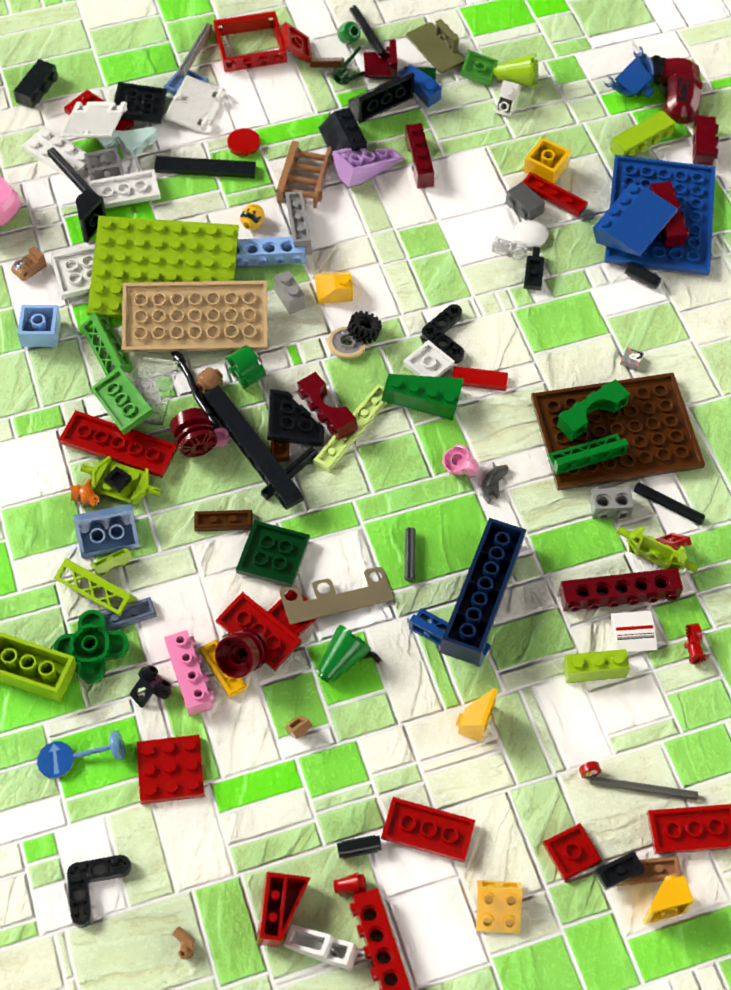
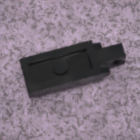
(534, 270)

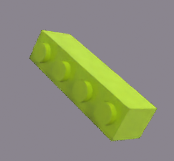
(643, 135)

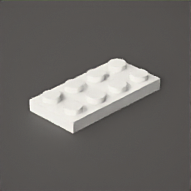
(44, 140)
(127, 188)

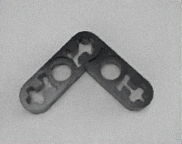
(438, 332)
(83, 881)

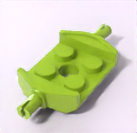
(132, 493)
(655, 551)

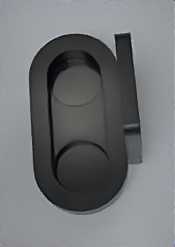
(153, 683)

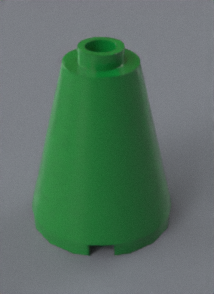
(341, 654)

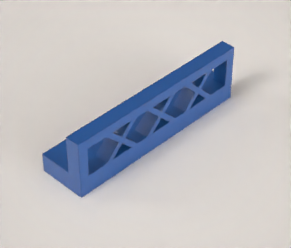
(432, 631)

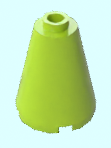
(519, 70)

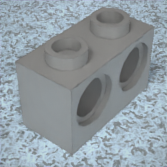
(610, 498)

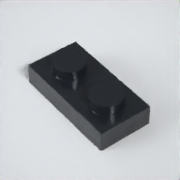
(619, 870)

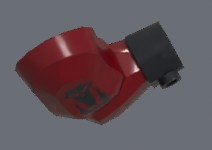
(682, 87)

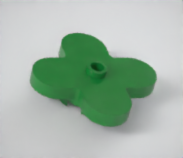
(92, 631)

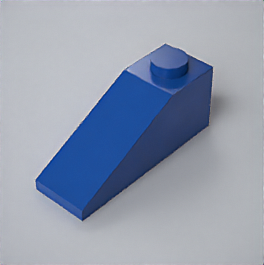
(424, 86)

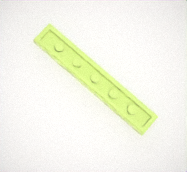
(364, 415)

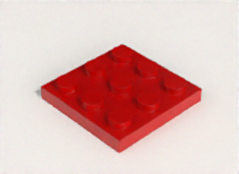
(170, 769)

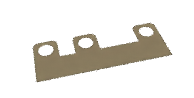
(333, 603)

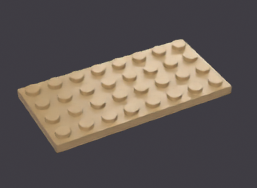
(194, 316)

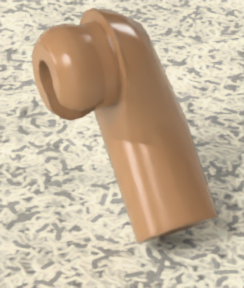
(187, 943)

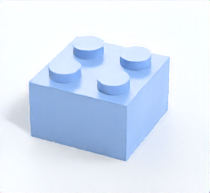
(39, 326)

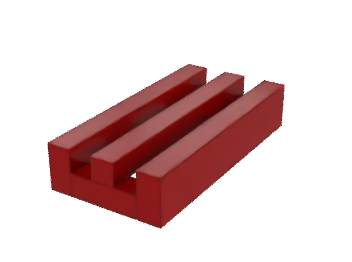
(676, 540)

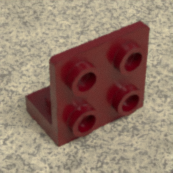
(381, 67)

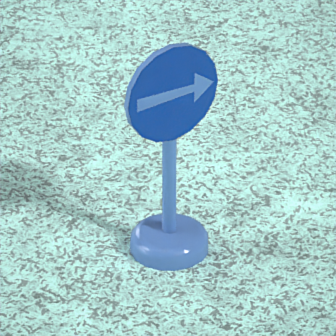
(58, 757)

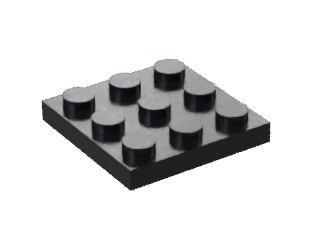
(143, 102)

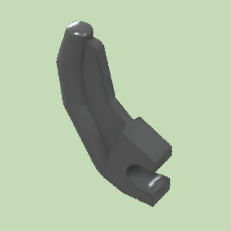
(490, 484)

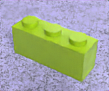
(596, 666)

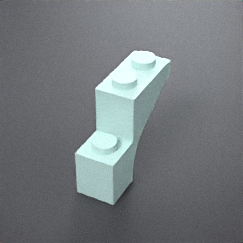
(132, 140)

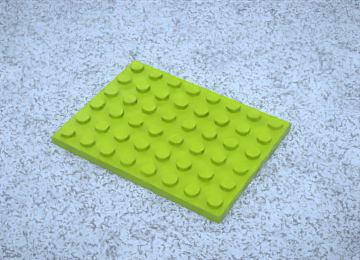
(157, 252)

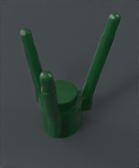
(342, 73)

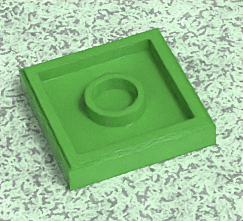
(478, 68)

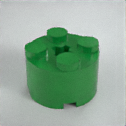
(245, 366)

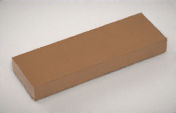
(656, 870)

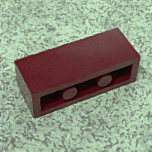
(705, 140)

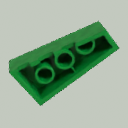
(424, 393)

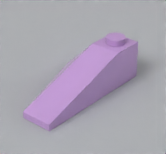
(362, 165)

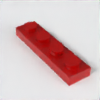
(555, 194)

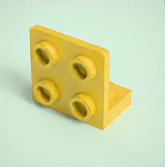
(499, 906)

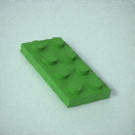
(122, 401)

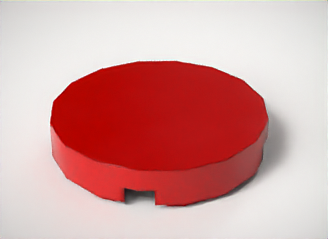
(243, 142)

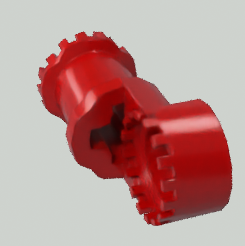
(694, 644)

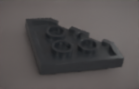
(291, 421)

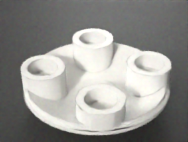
(531, 233)

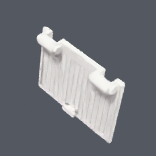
(195, 104)
(94, 119)

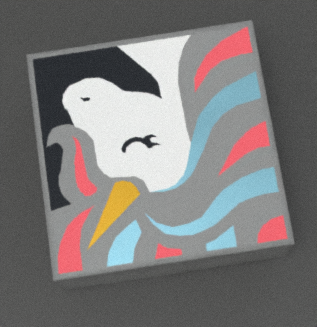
(631, 358)

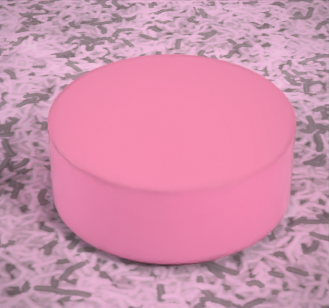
(222, 436)

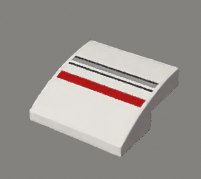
(634, 631)

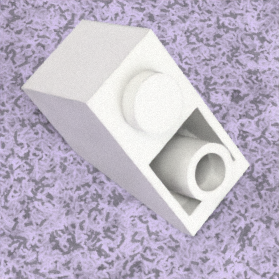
(507, 98)

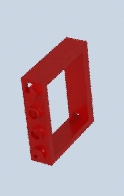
(246, 24)

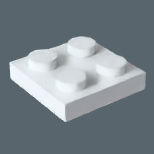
(428, 361)

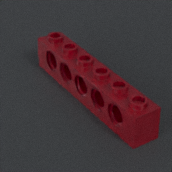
(667, 578)

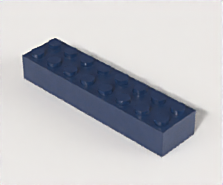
(482, 592)

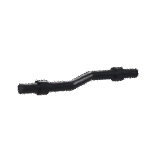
(194, 389)

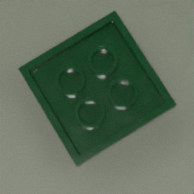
(273, 554)

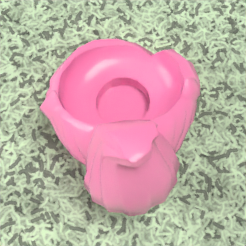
(460, 461)

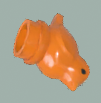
(84, 494)

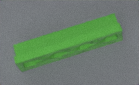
(109, 341)

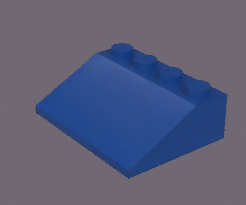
(633, 220)

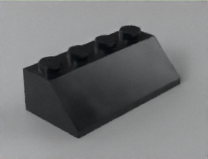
(382, 97)

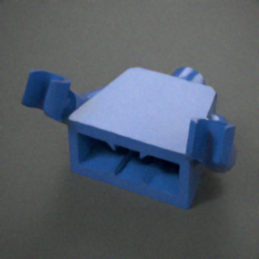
(635, 77)

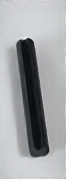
(294, 468)
(669, 503)

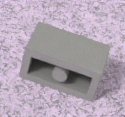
(289, 292)

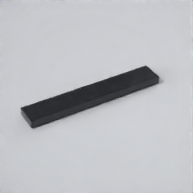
(205, 167)

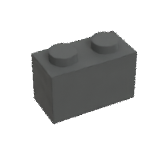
(525, 202)

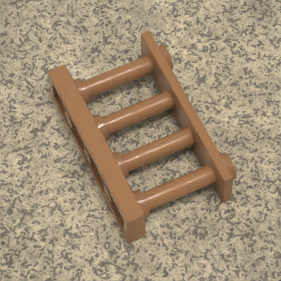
(291, 165)

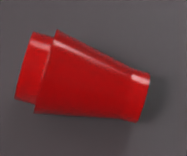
(350, 884)

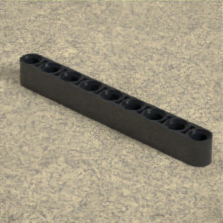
(253, 448)

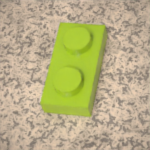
(105, 564)

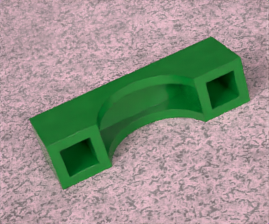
(610, 397)

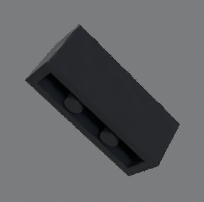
(35, 84)

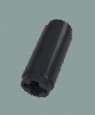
(643, 275)
(359, 846)

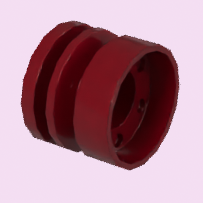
(193, 432)
(241, 652)

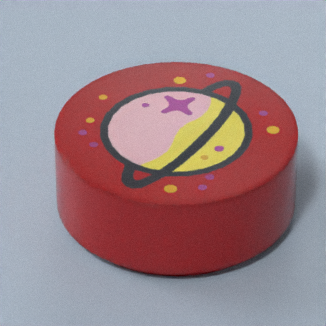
(590, 769)

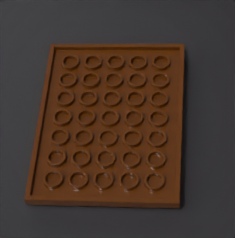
(652, 423)

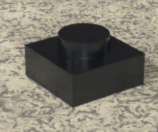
(117, 479)

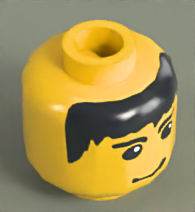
(252, 216)

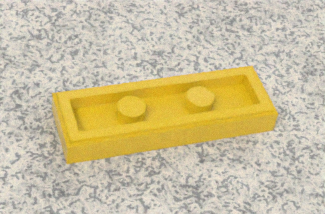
(231, 685)

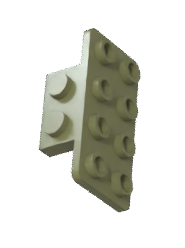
(437, 45)

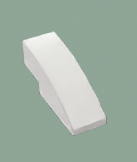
(322, 947)

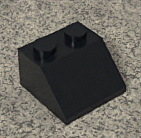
(89, 208)

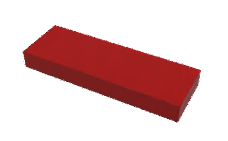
(481, 378)

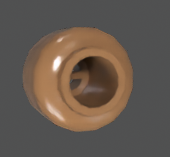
(209, 379)

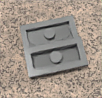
(103, 163)

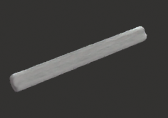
(195, 50)

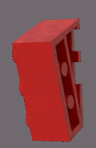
(278, 904)

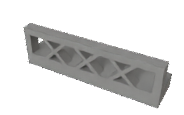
(298, 220)

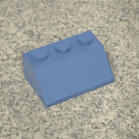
(106, 530)

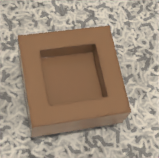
(298, 727)

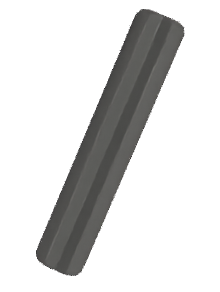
(409, 570)

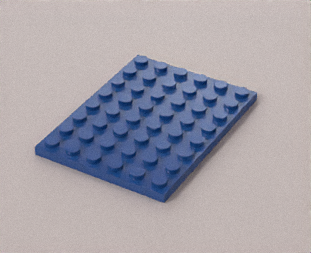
(695, 193)

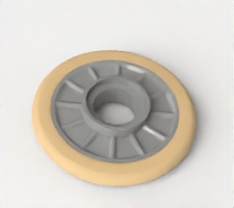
(341, 350)

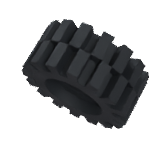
(372, 325)

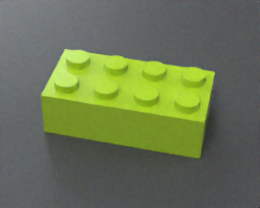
(35, 667)

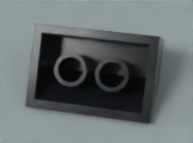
(342, 131)

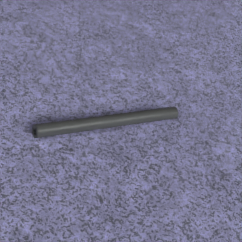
(641, 787)

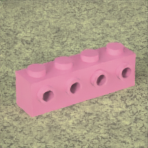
(188, 672)

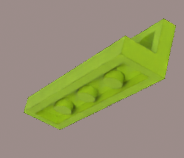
(93, 578)

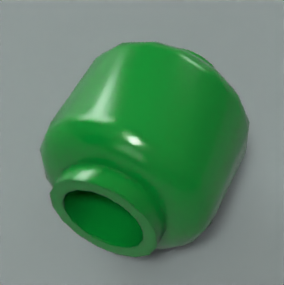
(349, 32)

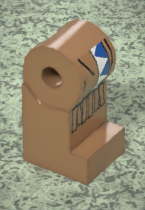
(29, 264)

